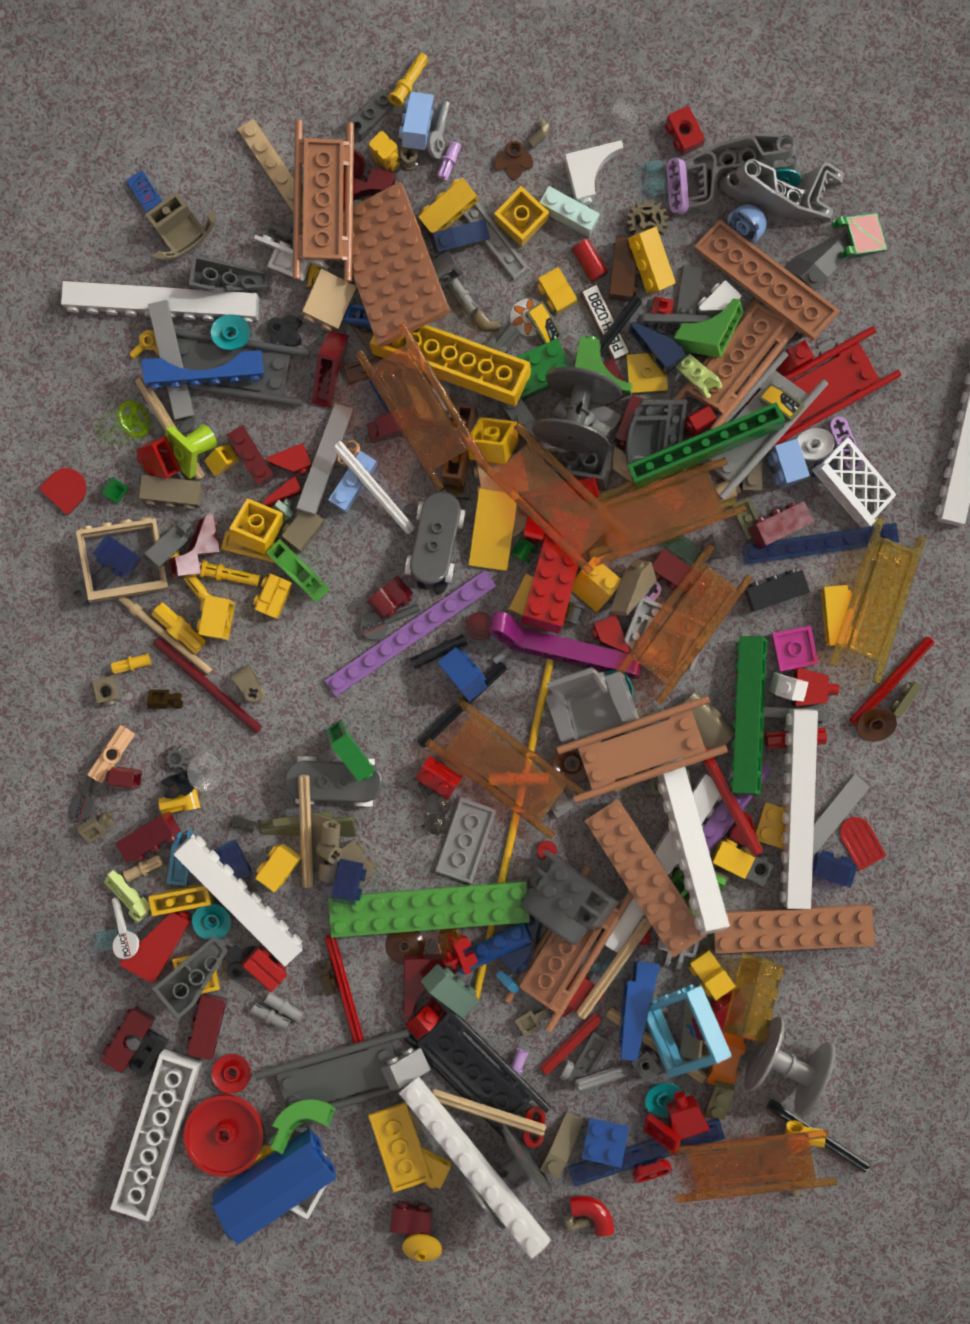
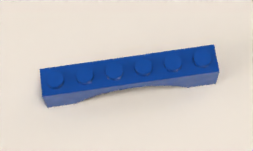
(244, 366)

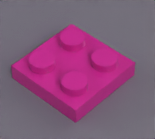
(794, 648)

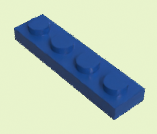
(500, 945)

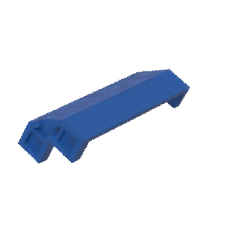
(273, 1187)

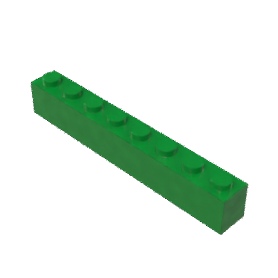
(706, 445)
(749, 715)

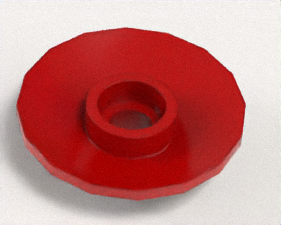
(231, 1083)

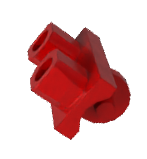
(463, 960)

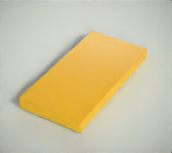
(492, 530)
(399, 1146)

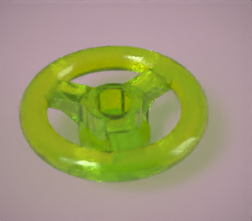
(132, 420)

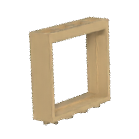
(109, 529)

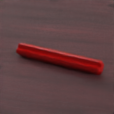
(570, 1044)

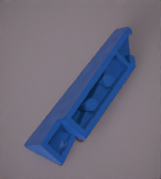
(635, 1008)

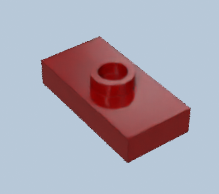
(662, 1133)

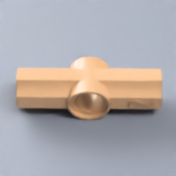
(118, 742)

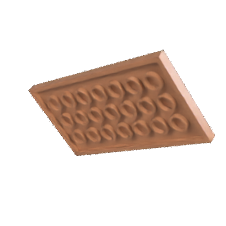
(393, 266)

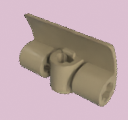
(711, 725)
(325, 846)

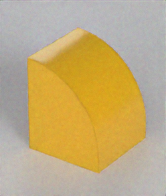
(221, 459)

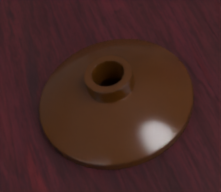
(878, 730)
(577, 772)
(413, 939)

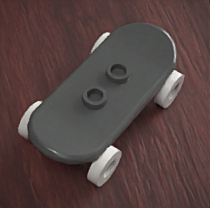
(435, 538)
(332, 782)

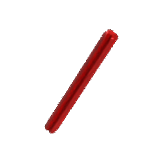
(894, 678)
(733, 806)
(344, 989)

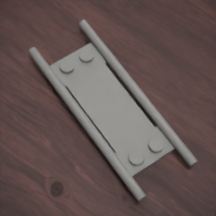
(746, 457)

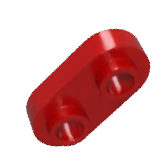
(541, 1119)
(646, 1173)

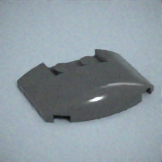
(655, 427)

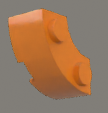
(726, 1070)

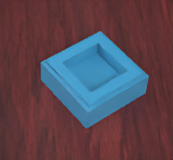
(508, 981)

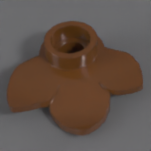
(513, 162)

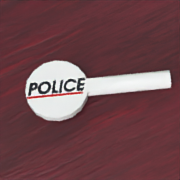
(126, 942)

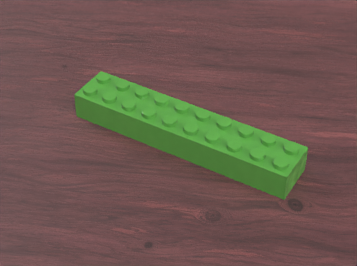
(430, 909)

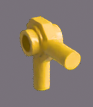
(146, 342)

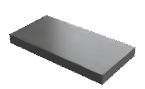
(465, 840)

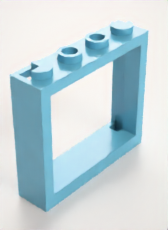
(706, 1021)

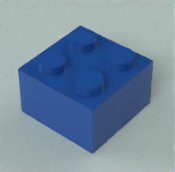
(463, 673)
(605, 1142)

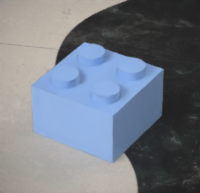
(787, 464)

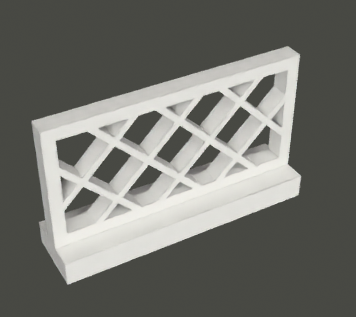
(846, 496)

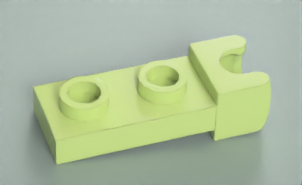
(698, 375)
(138, 907)

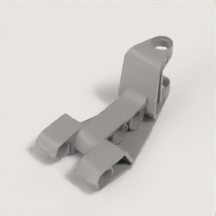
(759, 146)
(772, 195)

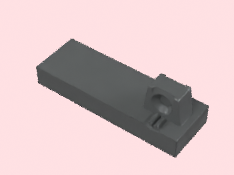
(169, 544)

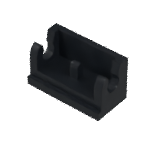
(148, 1053)

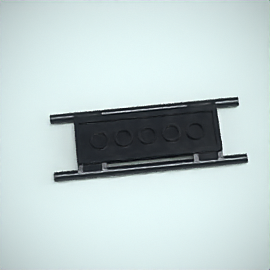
(470, 1070)

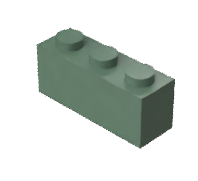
(450, 990)

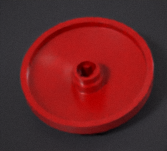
(224, 1135)

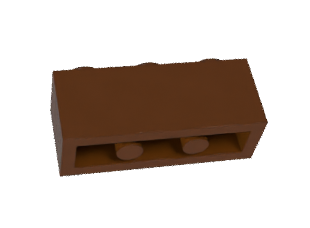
(623, 272)

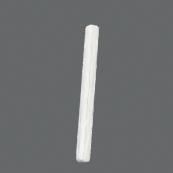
(373, 487)

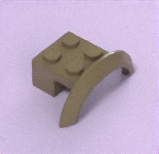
(178, 227)

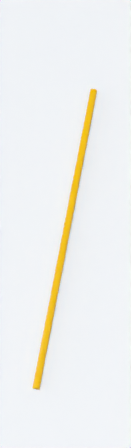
(515, 817)

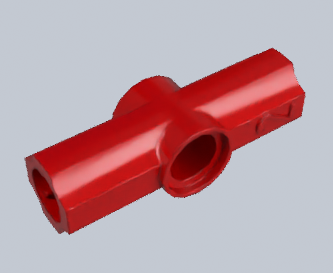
(776, 740)

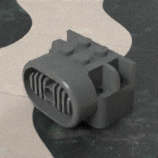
(566, 900)

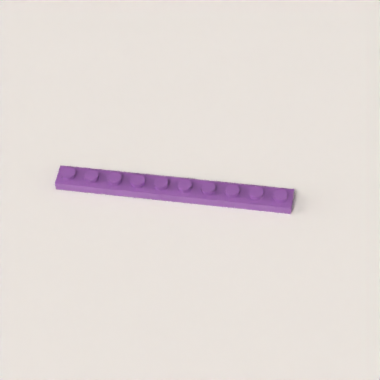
(410, 633)

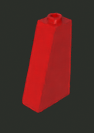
(158, 947)

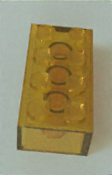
(753, 998)

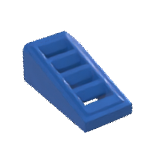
(357, 320)

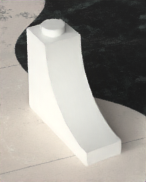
(584, 166)

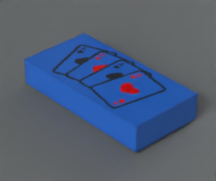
(144, 191)

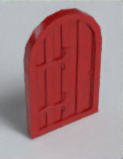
(861, 842)

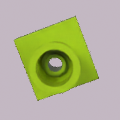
(189, 447)

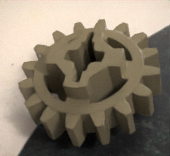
(650, 212)

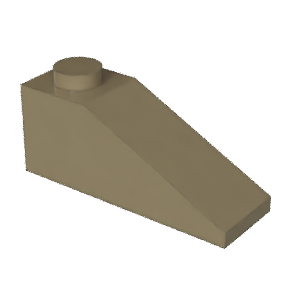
(634, 585)
(561, 1145)

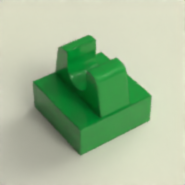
(114, 490)
(522, 550)

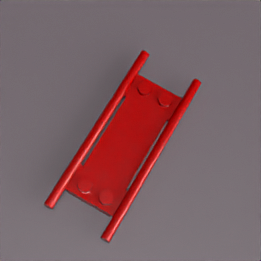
(844, 376)

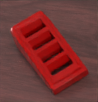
(287, 490)

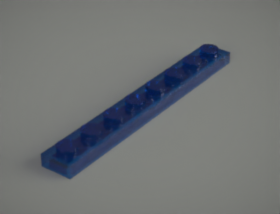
(816, 544)
(639, 1155)

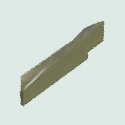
(291, 825)

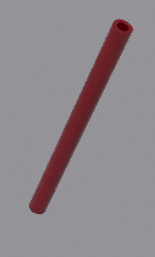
(207, 685)

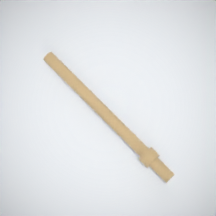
(136, 610)

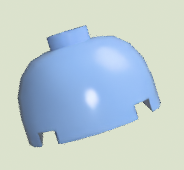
(748, 222)

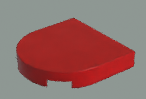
(65, 489)

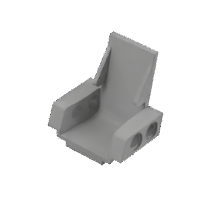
(589, 704)

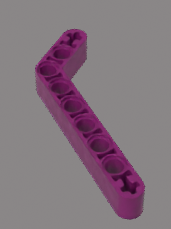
(557, 648)

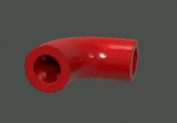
(594, 1209)

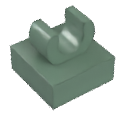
(284, 508)

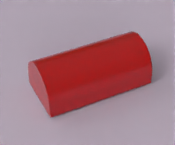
(589, 260)

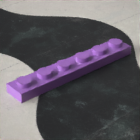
(722, 819)

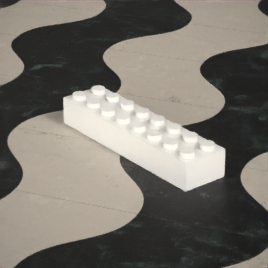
(156, 1135)

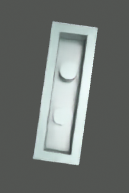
(569, 211)

